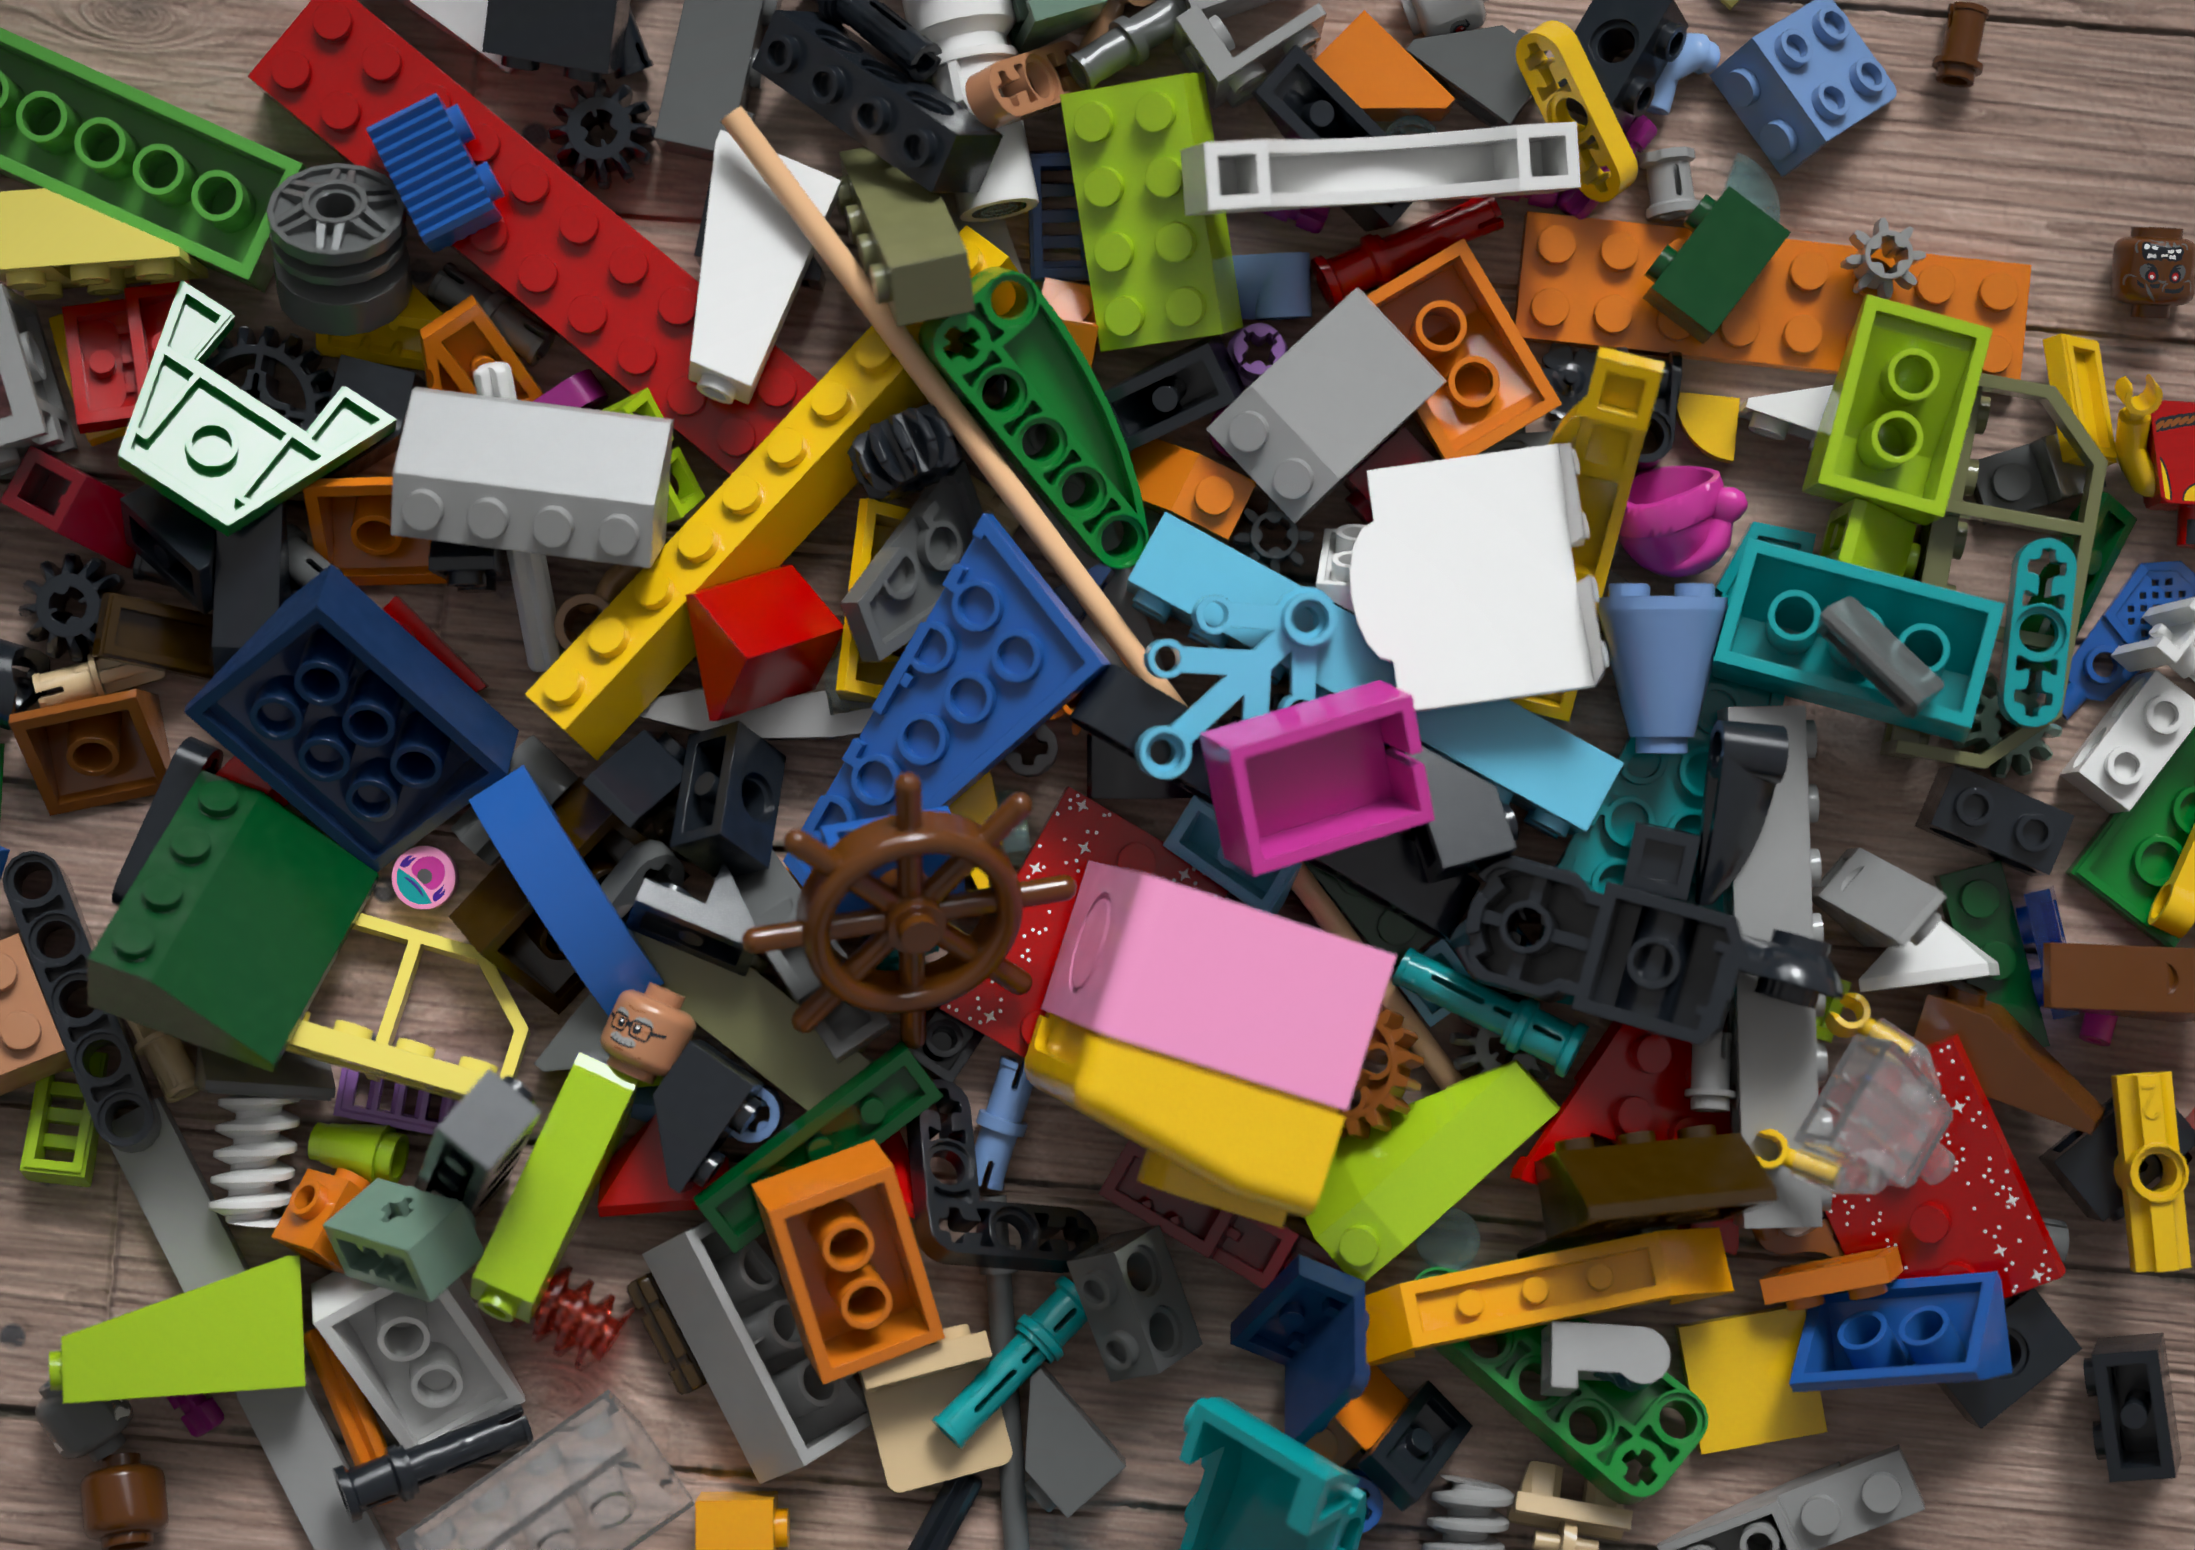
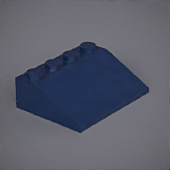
(354, 721)

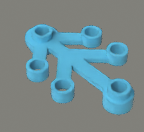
(1244, 671)

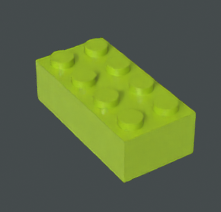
(1147, 262)

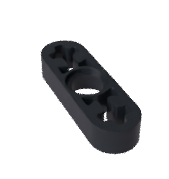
(180, 775)

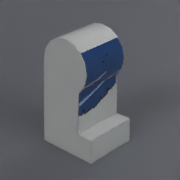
(1600, 1352)

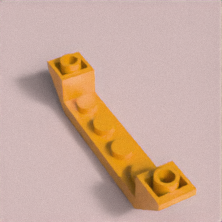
(1545, 1289)

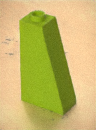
(554, 1189)
(206, 1340)

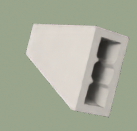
(748, 271)

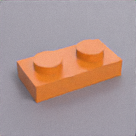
(1806, 1283)

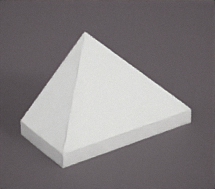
(1937, 959)

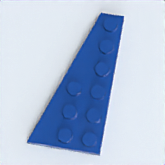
(966, 688)

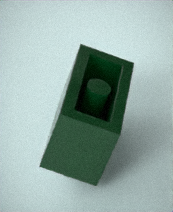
(1715, 264)

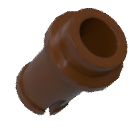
(1961, 45)

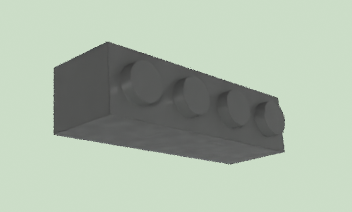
(711, 72)

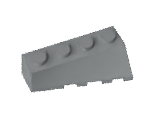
(753, 1352)

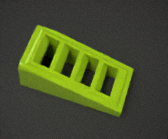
(38, 1139)

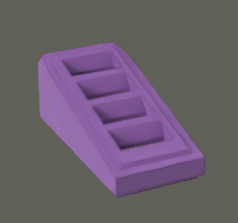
(395, 1117)

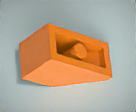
(1382, 74)
(1191, 487)

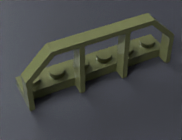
(1947, 539)

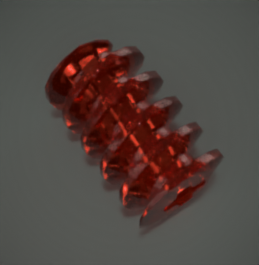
(577, 1320)

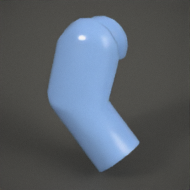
(1697, 56)

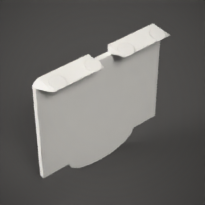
(1476, 578)

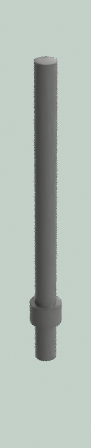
(1001, 1333)

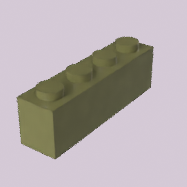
(903, 240)
(755, 1022)

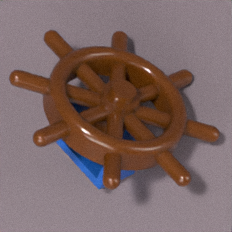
(902, 885)

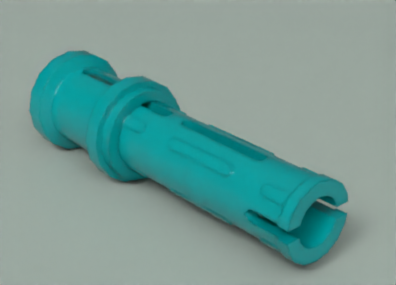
(1519, 1023)
(1037, 1340)

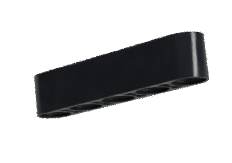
(58, 981)

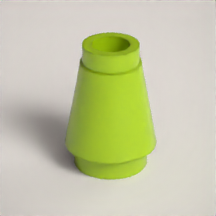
(361, 1148)

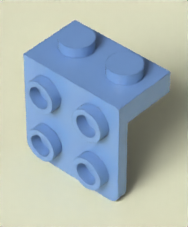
(1803, 83)

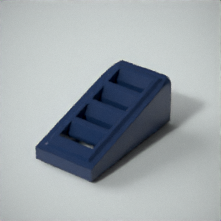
(1062, 269)

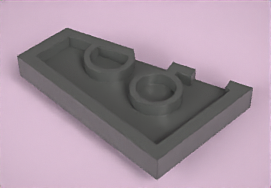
(912, 565)

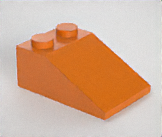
(1474, 344)

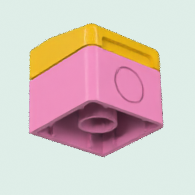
(1208, 1038)

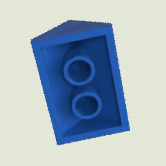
(1908, 1336)

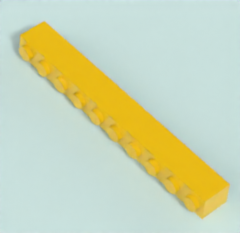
(737, 532)

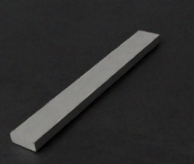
(203, 1252)

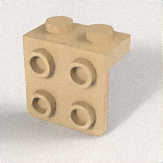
(914, 1389)

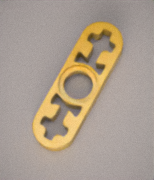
(1571, 62)

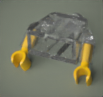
(1874, 1116)

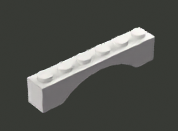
(1379, 169)

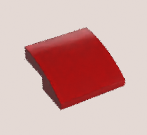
(112, 352)

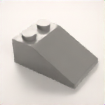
(1326, 405)

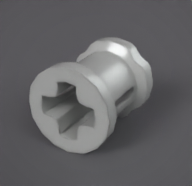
(1669, 183)

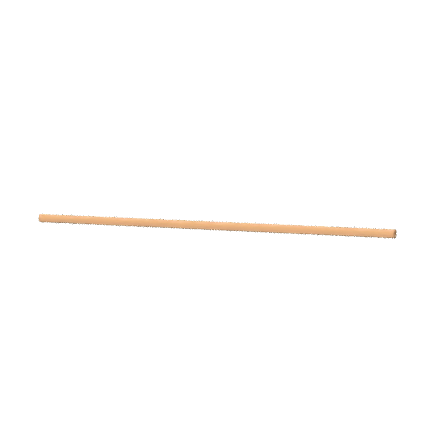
(1027, 511)

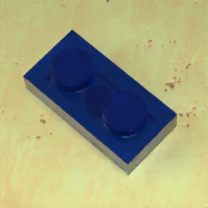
(2040, 924)

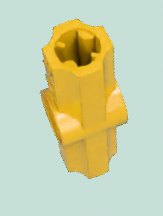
(2154, 1215)

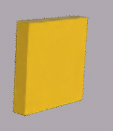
(1743, 1377)

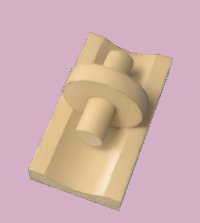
(1540, 1506)

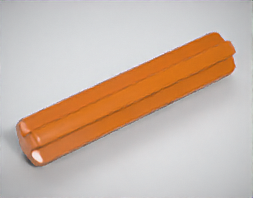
(347, 1402)

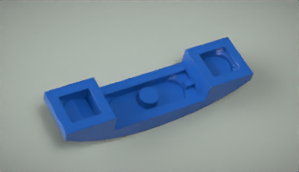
(563, 889)

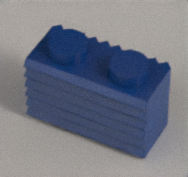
(435, 171)

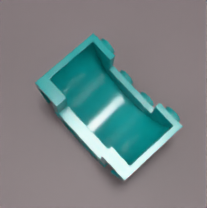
(1264, 1487)

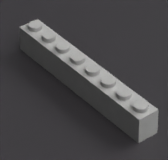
(1773, 1040)

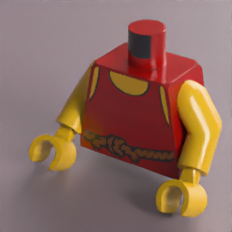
(2159, 452)

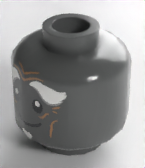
(83, 1426)

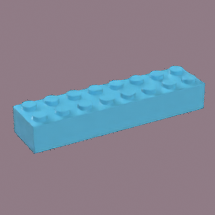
(1517, 751)

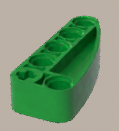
(1049, 386)
(1623, 1419)

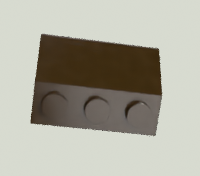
(507, 927)
(1649, 1182)

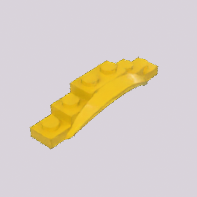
(1608, 439)

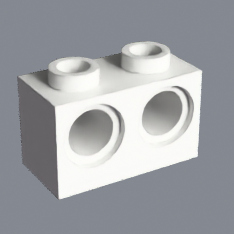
(2132, 742)

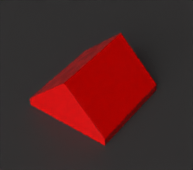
(760, 640)

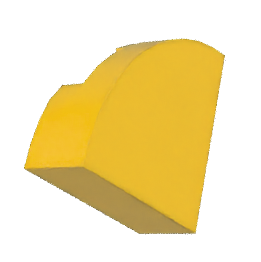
(1710, 423)

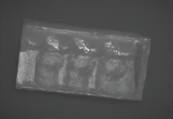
(575, 1488)

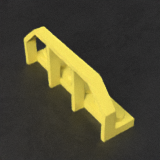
(410, 1061)

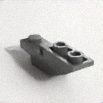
(773, 899)

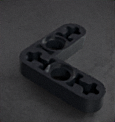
(964, 1210)

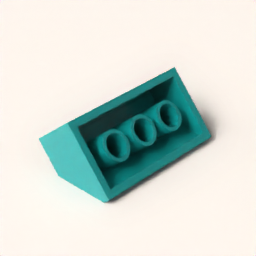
(1776, 646)

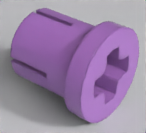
(1258, 334)

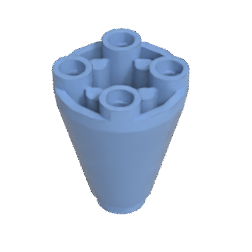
(1661, 658)

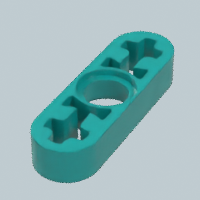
(2028, 583)

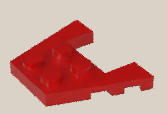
(1626, 1087)

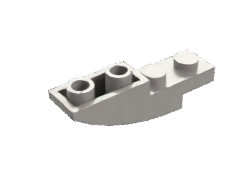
(1812, 1508)

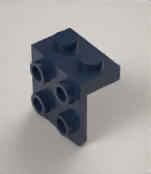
(1315, 1328)

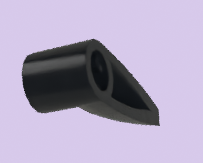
(1738, 791)

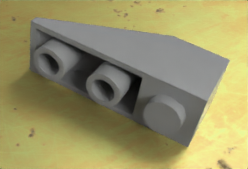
(1878, 901)

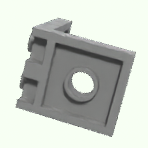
(30, 386)

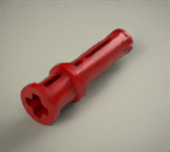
(1381, 259)

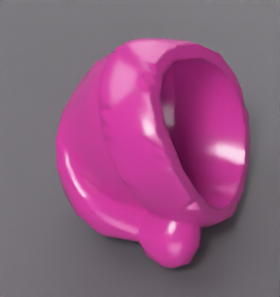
(1680, 519)

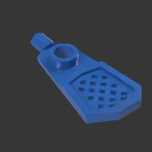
(2113, 629)

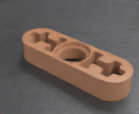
(1013, 78)

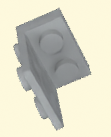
(1206, 44)

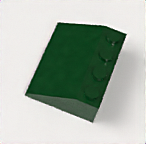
(229, 925)

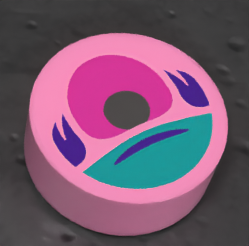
(425, 877)

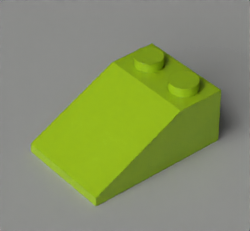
(1899, 410)

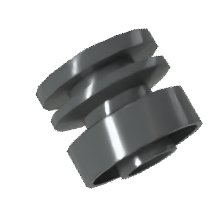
(340, 249)

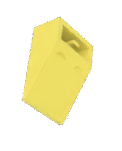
(63, 245)

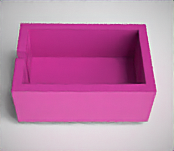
(1317, 777)

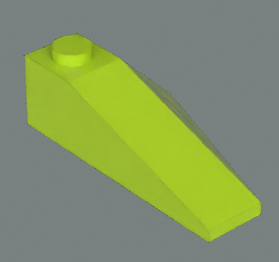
(1405, 1179)

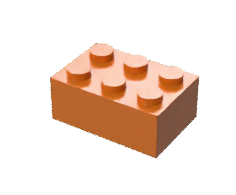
(848, 1261)

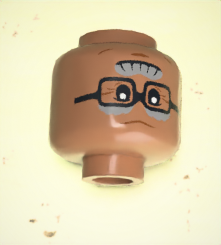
(647, 1032)

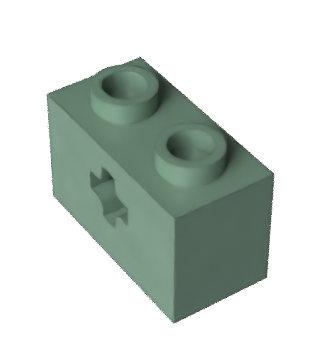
(404, 1239)

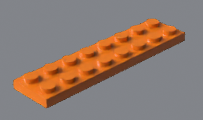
(1588, 284)

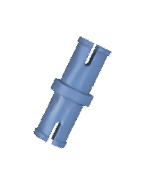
(1002, 1122)

